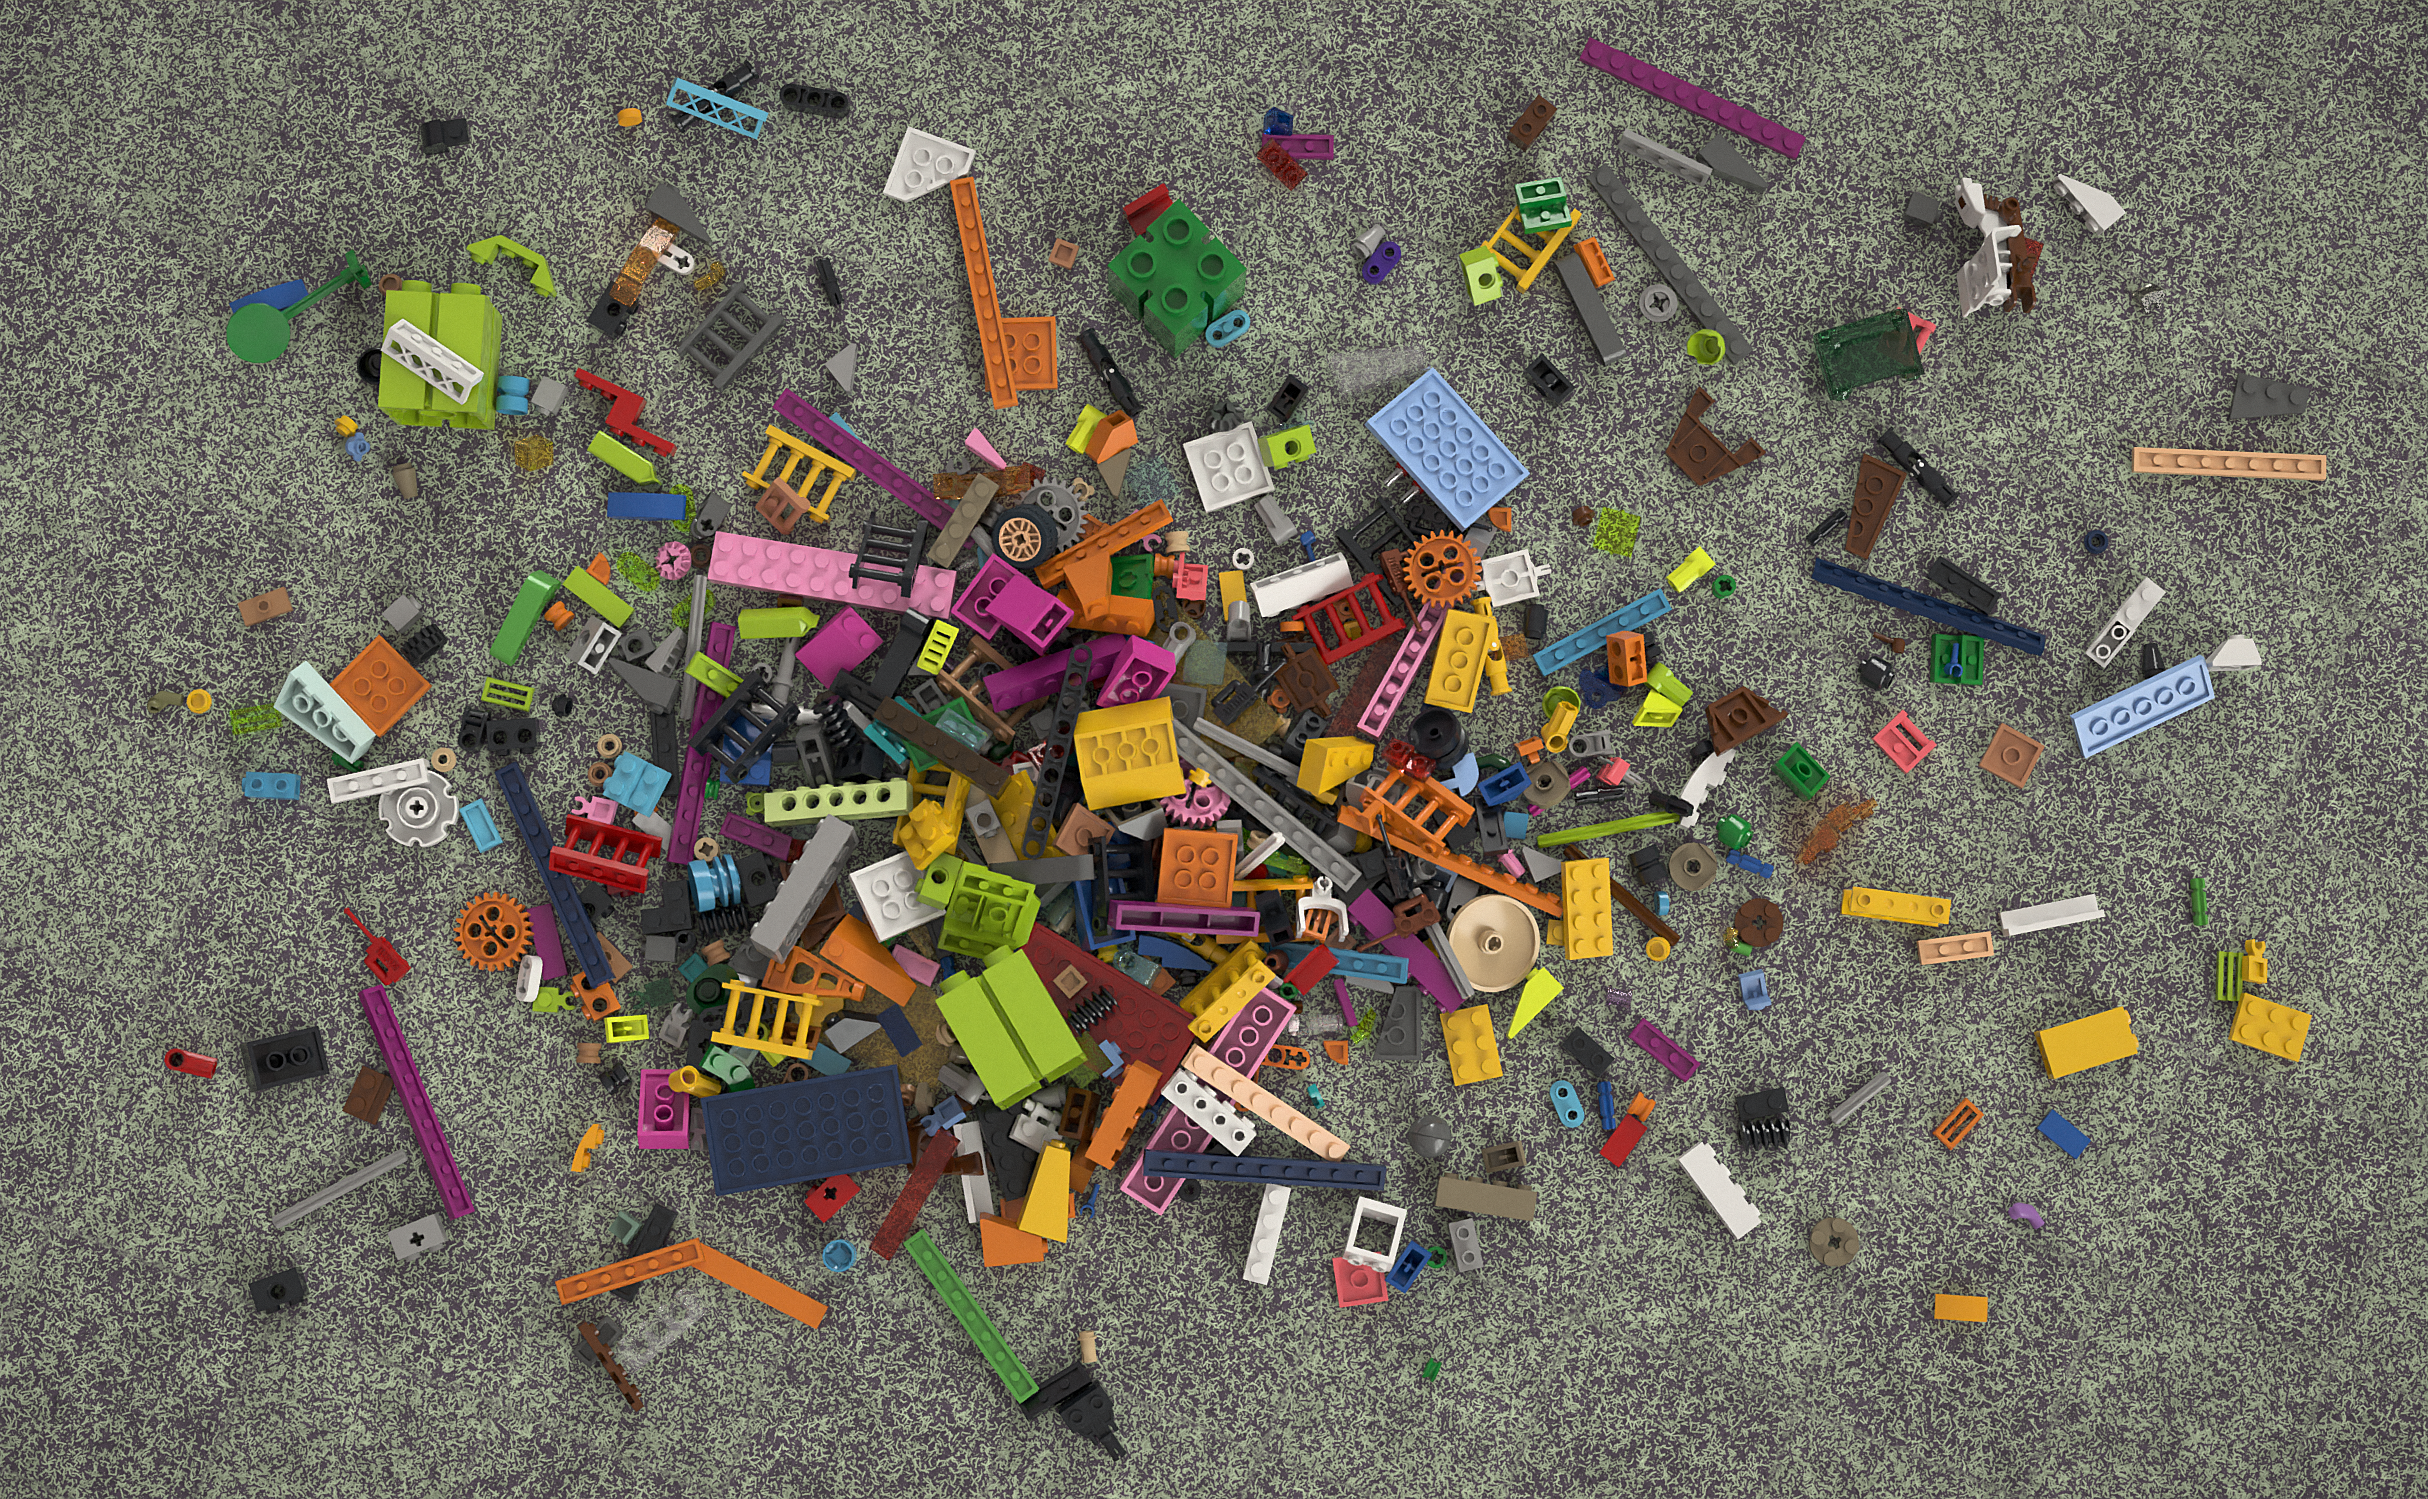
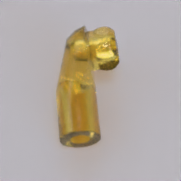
(711, 278)

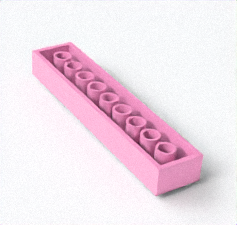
(824, 576)
(1241, 1045)

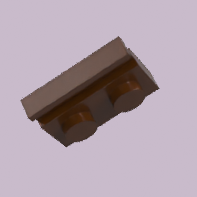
(369, 1095)

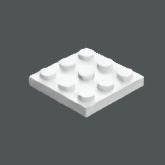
(1228, 467)
(889, 896)

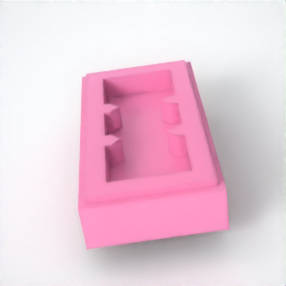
(916, 965)

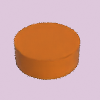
(1292, 626)

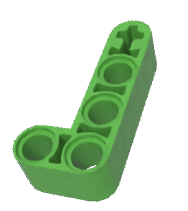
(523, 615)

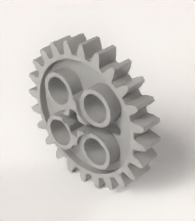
(1063, 498)

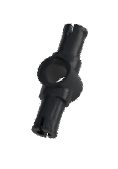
(1263, 666)

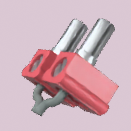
(1616, 769)

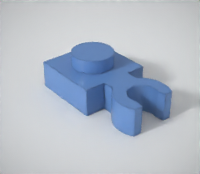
(946, 1115)

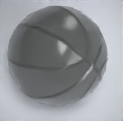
(1430, 1136)

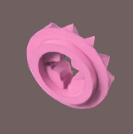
(681, 565)

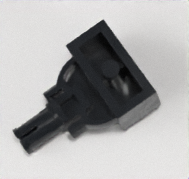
(1090, 1414)

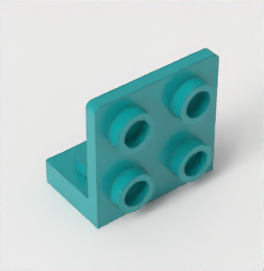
(888, 741)

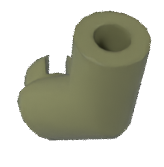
(163, 699)

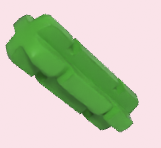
(2199, 902)

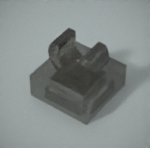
(2147, 295)

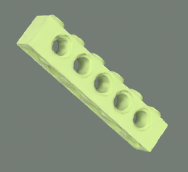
(898, 804)

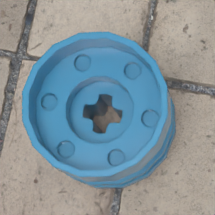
(714, 882)

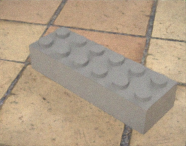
(804, 888)

